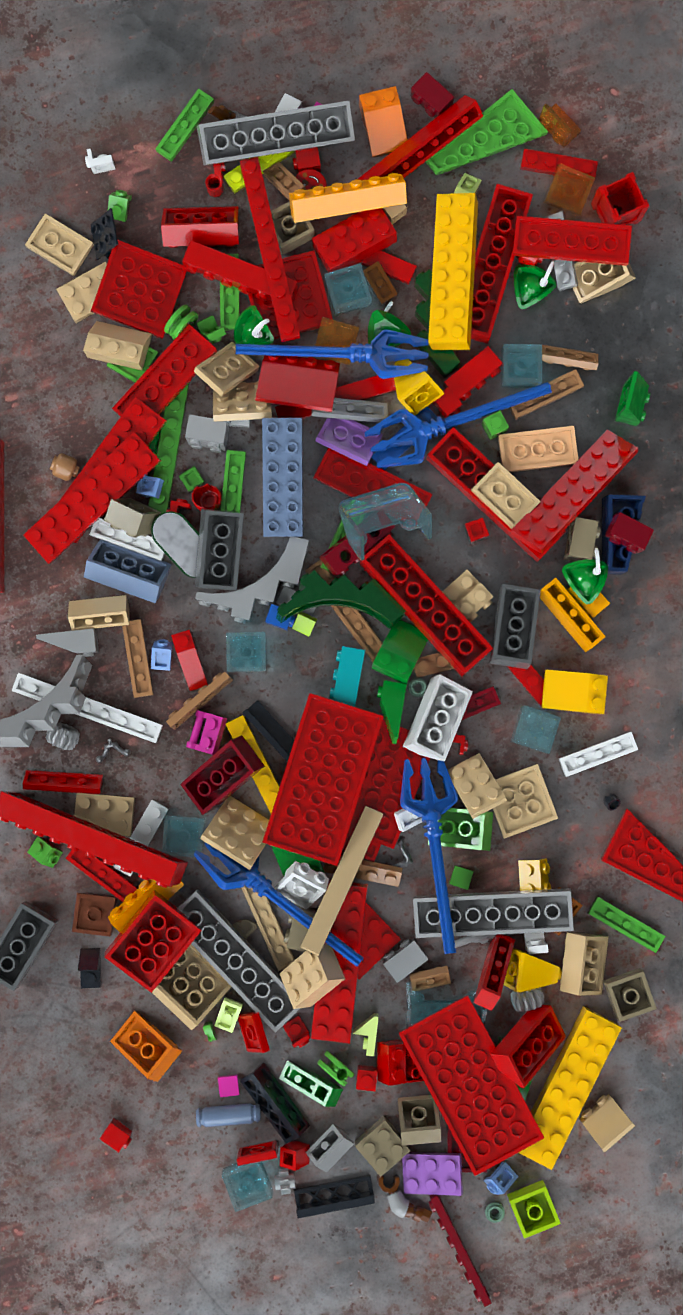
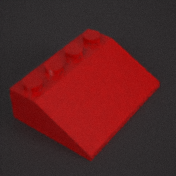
(298, 382)
(152, 941)

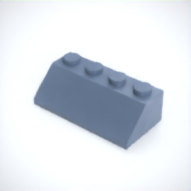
(127, 571)

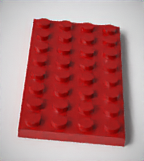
(323, 779)
(469, 1090)

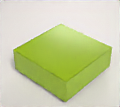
(304, 623)

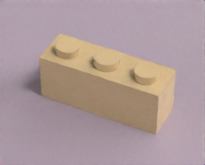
(98, 613)

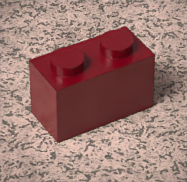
(431, 95)
(629, 533)

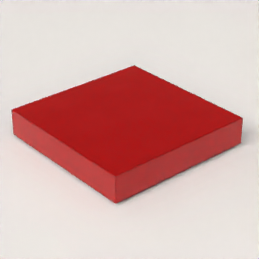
(253, 1032)
(257, 1152)

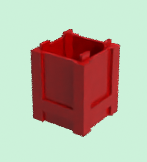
(623, 195)

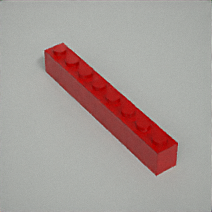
(428, 140)

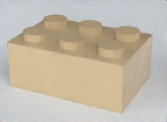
(311, 977)

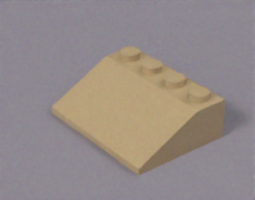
(191, 988)

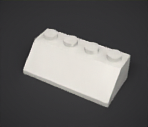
(438, 718)

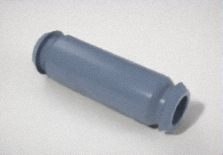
(228, 1115)

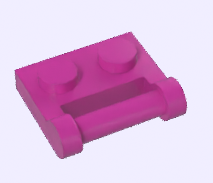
(211, 733)

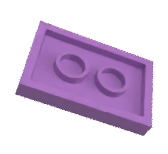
(348, 439)
(432, 1173)

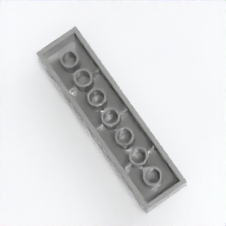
(275, 133)
(497, 913)
(238, 962)

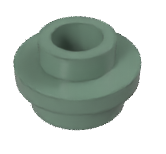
(422, 682)
(499, 1216)

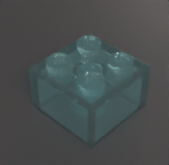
(347, 289)
(521, 365)
(246, 652)
(535, 729)
(183, 835)
(247, 1184)

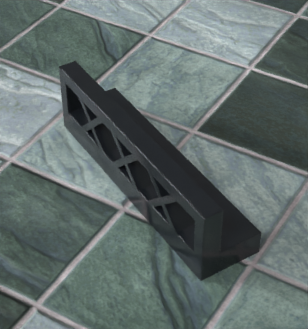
(270, 729)
(277, 1102)
(337, 1203)

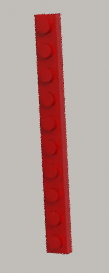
(269, 249)

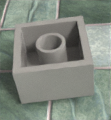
(206, 433)

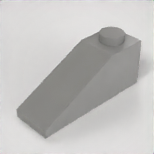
(77, 641)

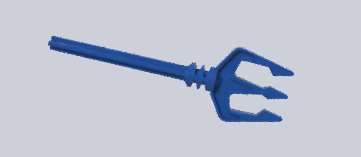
(376, 353)
(420, 432)
(430, 810)
(241, 877)

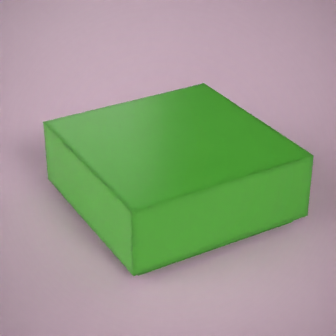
(191, 479)
(461, 877)

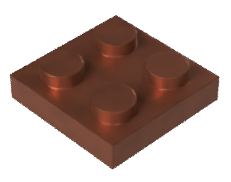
(92, 914)

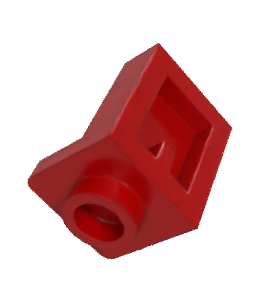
(297, 1031)

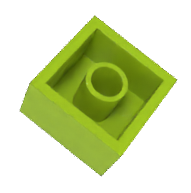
(533, 1209)

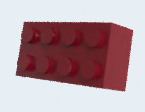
(222, 774)

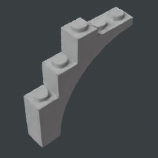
(242, 601)
(44, 715)

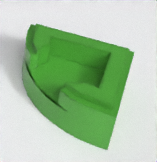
(209, 1031)

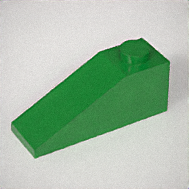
(391, 705)
(311, 1084)

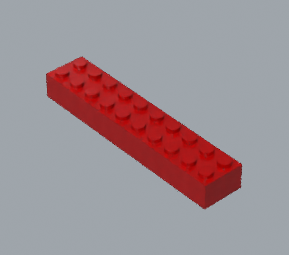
(92, 839)

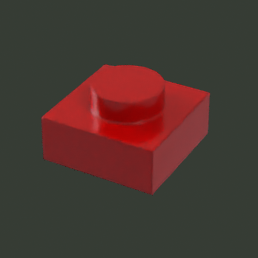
(476, 529)

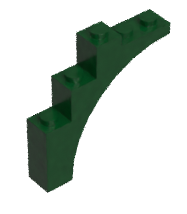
(443, 360)
(342, 592)

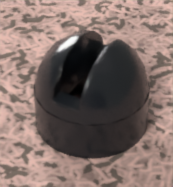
(612, 802)

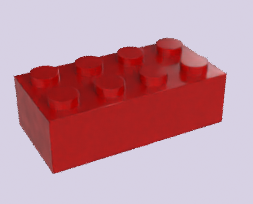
(354, 239)

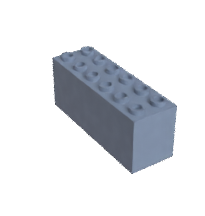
(282, 477)

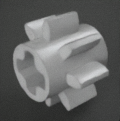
(284, 1181)

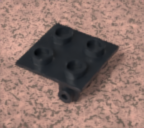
(104, 235)

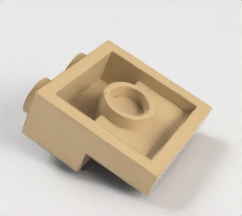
(468, 595)

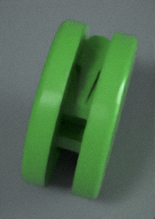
(180, 321)
(336, 1068)

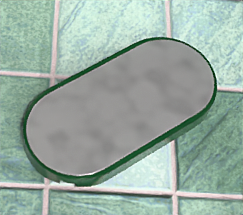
(177, 540)

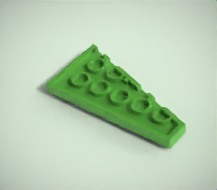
(501, 128)

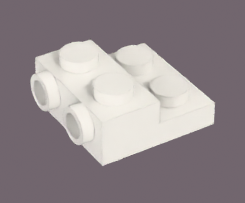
(302, 884)

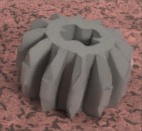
(63, 736)
(527, 1000)

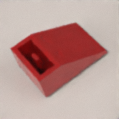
(395, 1064)

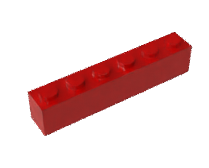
(230, 271)

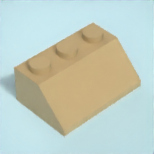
(117, 345)
(584, 963)

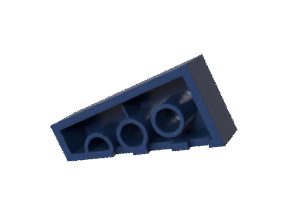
(615, 555)

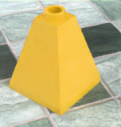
(416, 390)
(530, 972)

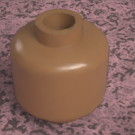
(64, 467)

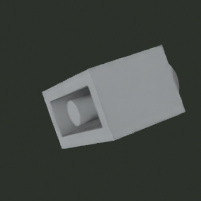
(404, 960)
(329, 1148)

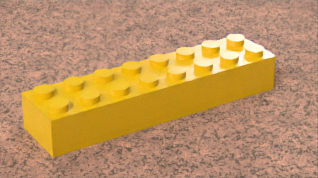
(453, 271)
(570, 1083)

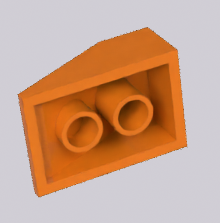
(383, 120)
(146, 1047)

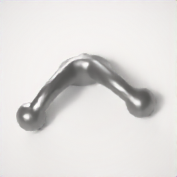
(126, 752)
(400, 843)

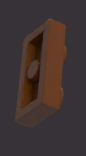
(379, 283)

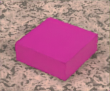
(228, 1085)

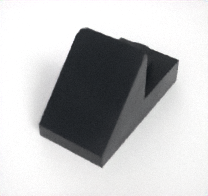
(90, 967)

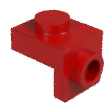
(179, 504)
(463, 744)

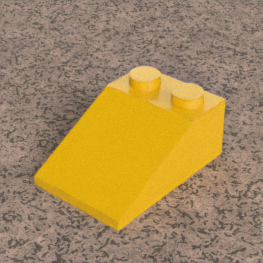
(574, 691)

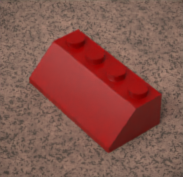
(200, 224)
(528, 1045)

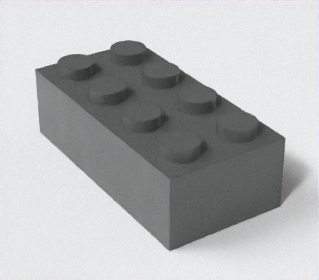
(219, 549)
(515, 626)
(23, 942)

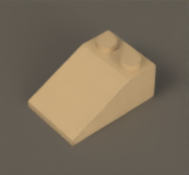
(598, 279)
(606, 1122)

